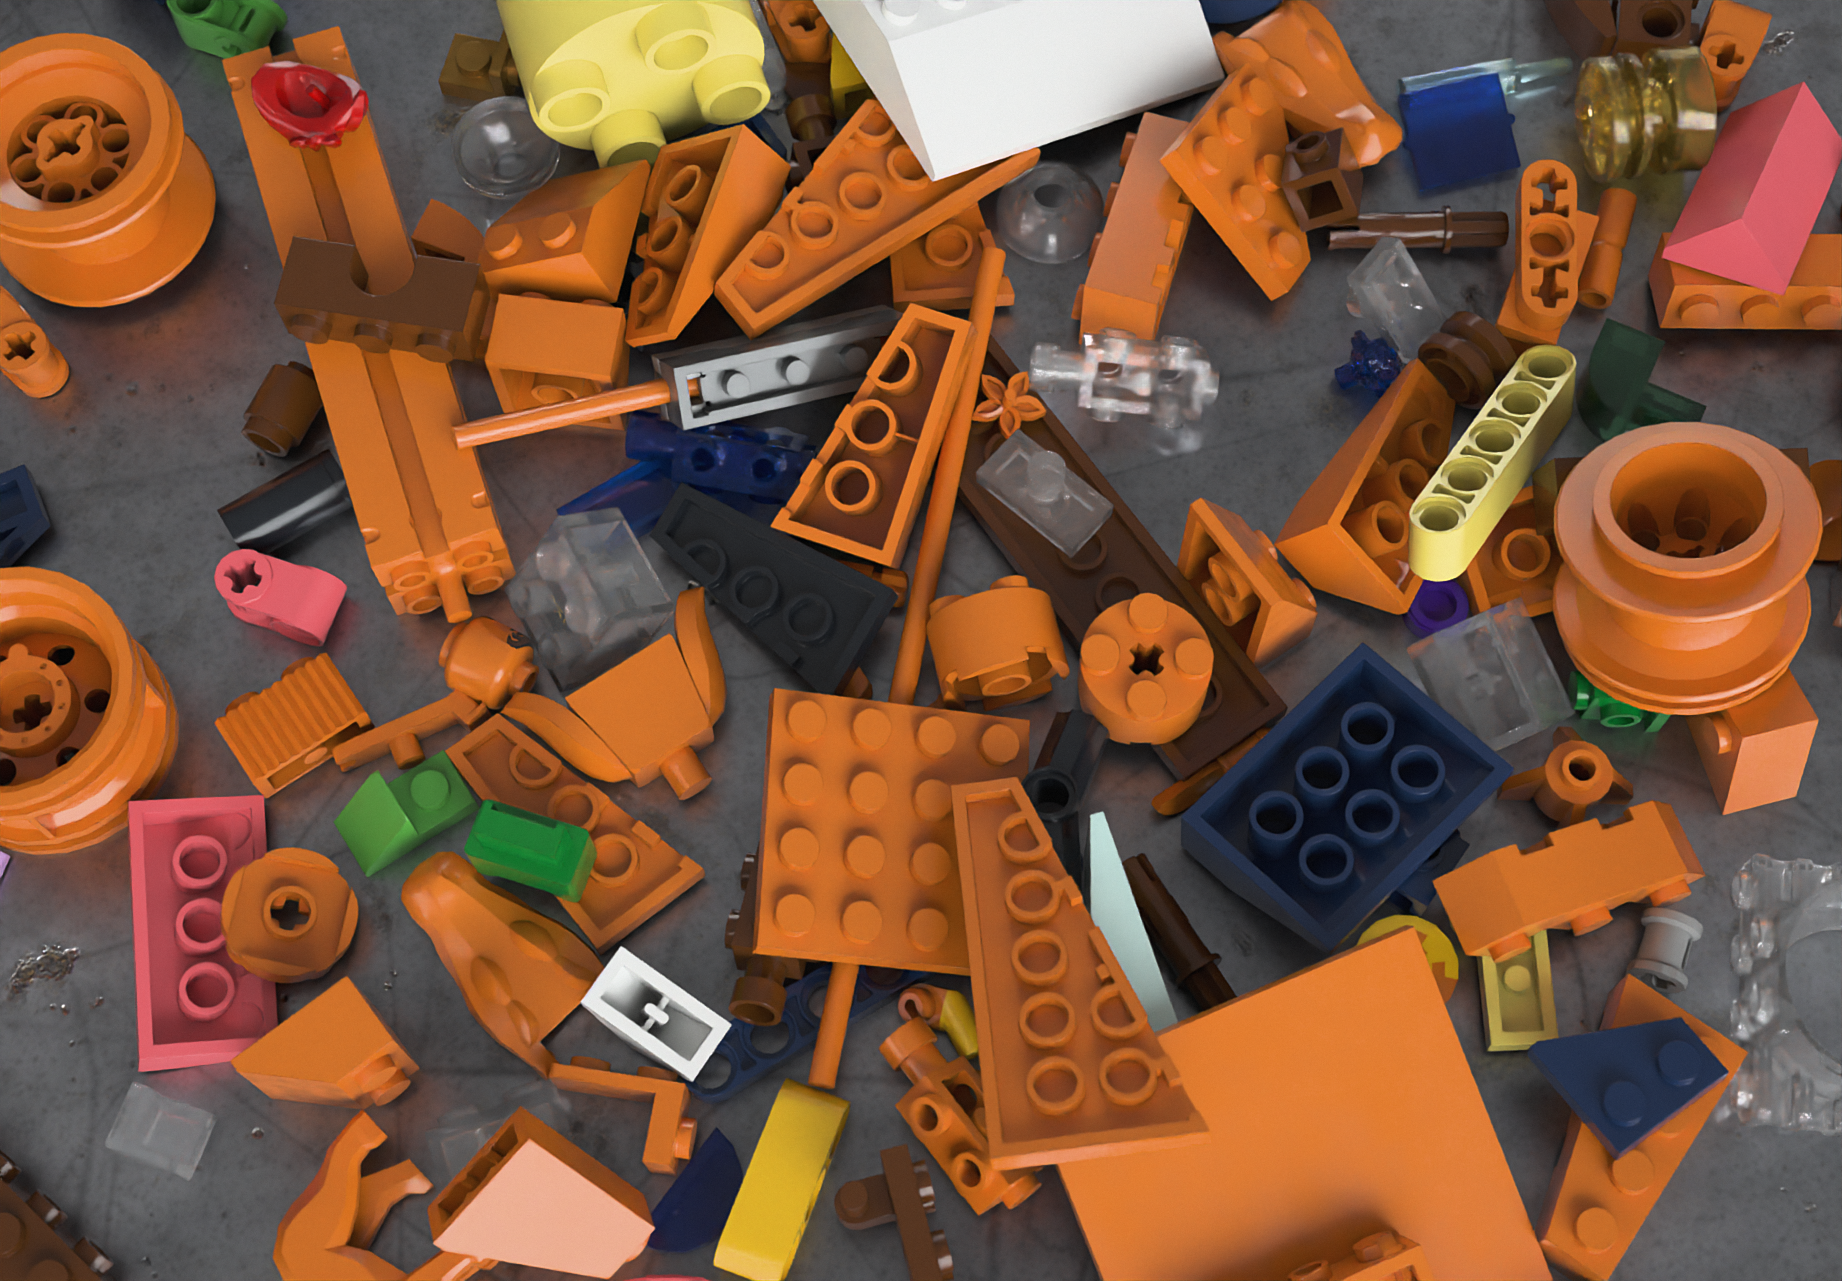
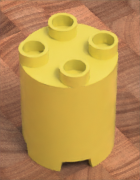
(635, 70)

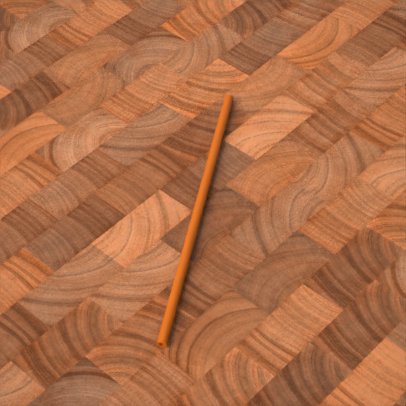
(914, 634)

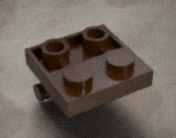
(904, 1196)

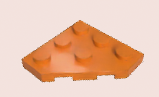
(1232, 173)

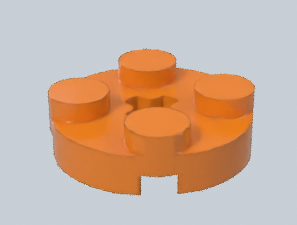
(265, 884)

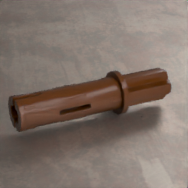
(1422, 229)
(1176, 936)

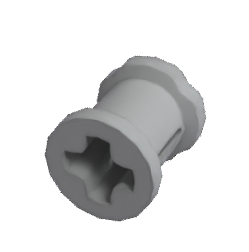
(1665, 949)

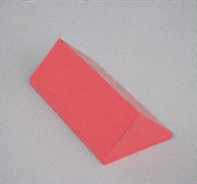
(1760, 192)

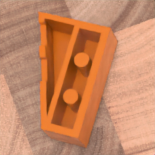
(1757, 747)

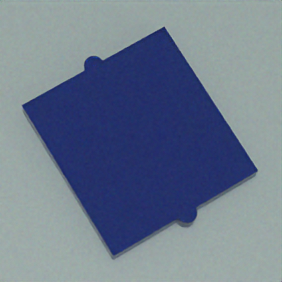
(1458, 131)

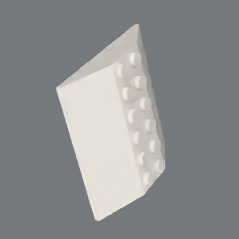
(1017, 74)

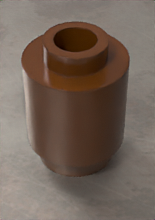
(282, 408)

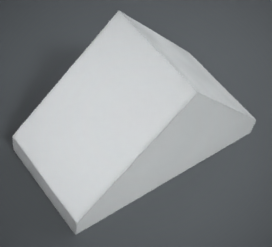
(655, 1015)

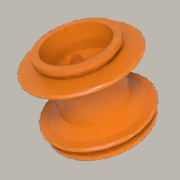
(70, 125)
(1684, 566)

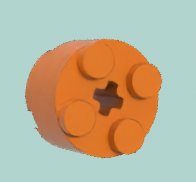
(1144, 636)
(996, 645)

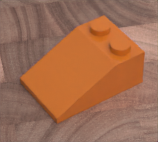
(567, 236)
(1244, 583)

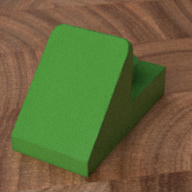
(397, 817)

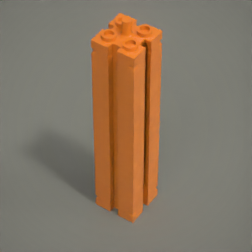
(391, 412)

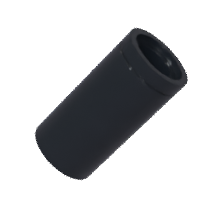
(288, 505)

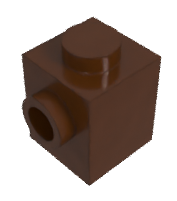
(1322, 179)

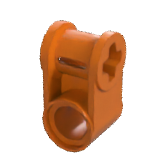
(798, 30)
(1730, 44)
(27, 353)

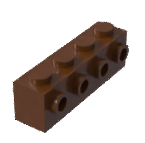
(36, 1243)

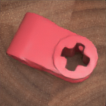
(288, 600)

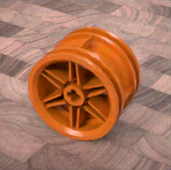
(59, 709)

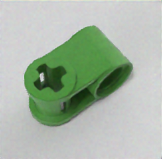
(227, 26)

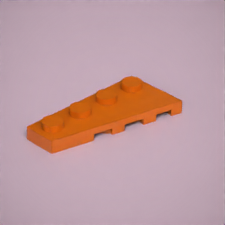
(944, 265)
(633, 866)

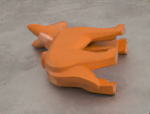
(341, 1213)

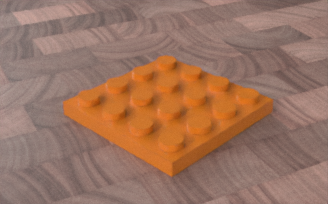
(864, 828)

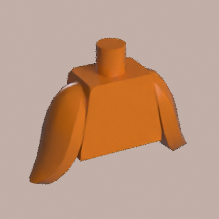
(644, 712)

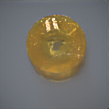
(1645, 113)

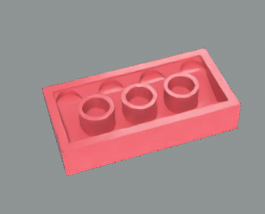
(188, 991)

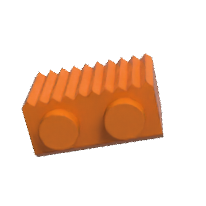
(292, 723)

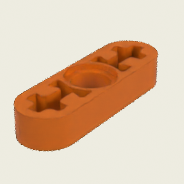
(1532, 266)

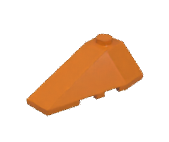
(702, 212)
(1354, 518)

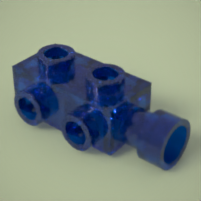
(730, 463)

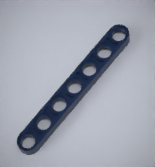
(751, 1065)

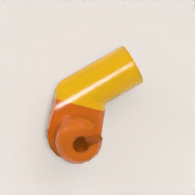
(942, 1011)

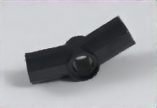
(1064, 777)

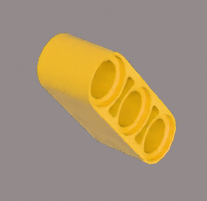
(782, 1183)

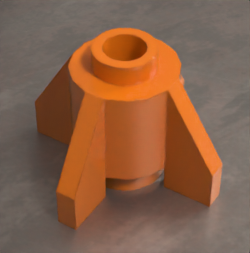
(1569, 781)

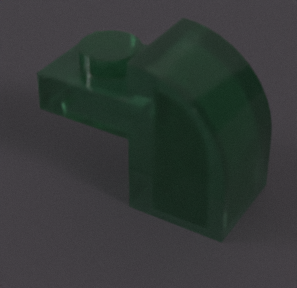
(1615, 386)

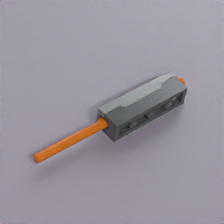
(722, 378)

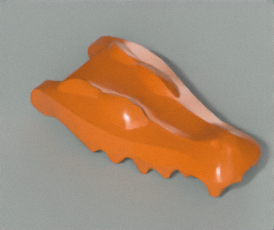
(1312, 78)
(506, 957)

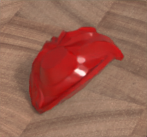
(308, 103)

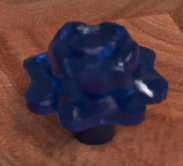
(1371, 365)

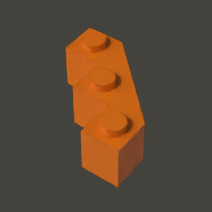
(1569, 880)

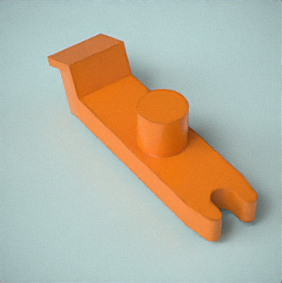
(403, 734)

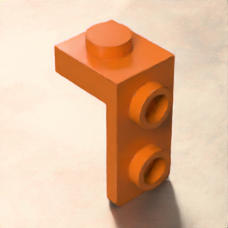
(670, 1129)

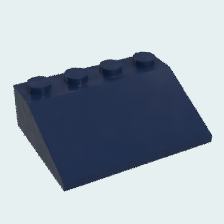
(1341, 800)

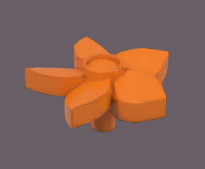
(1008, 403)

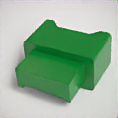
(531, 849)

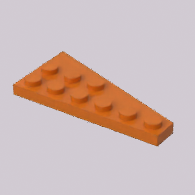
(847, 216)
(1056, 1019)

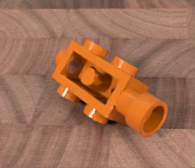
(951, 1120)

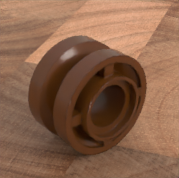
(1468, 358)

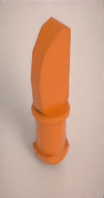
(1185, 794)

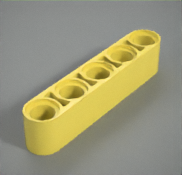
(1491, 463)

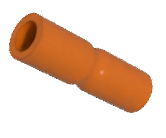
(1605, 253)

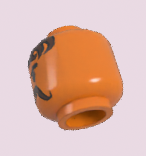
(488, 661)

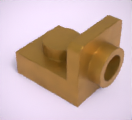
(479, 69)

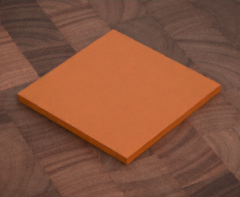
(1329, 1121)

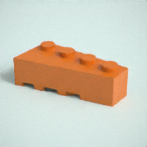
(1141, 239)
(880, 456)
(1601, 1202)

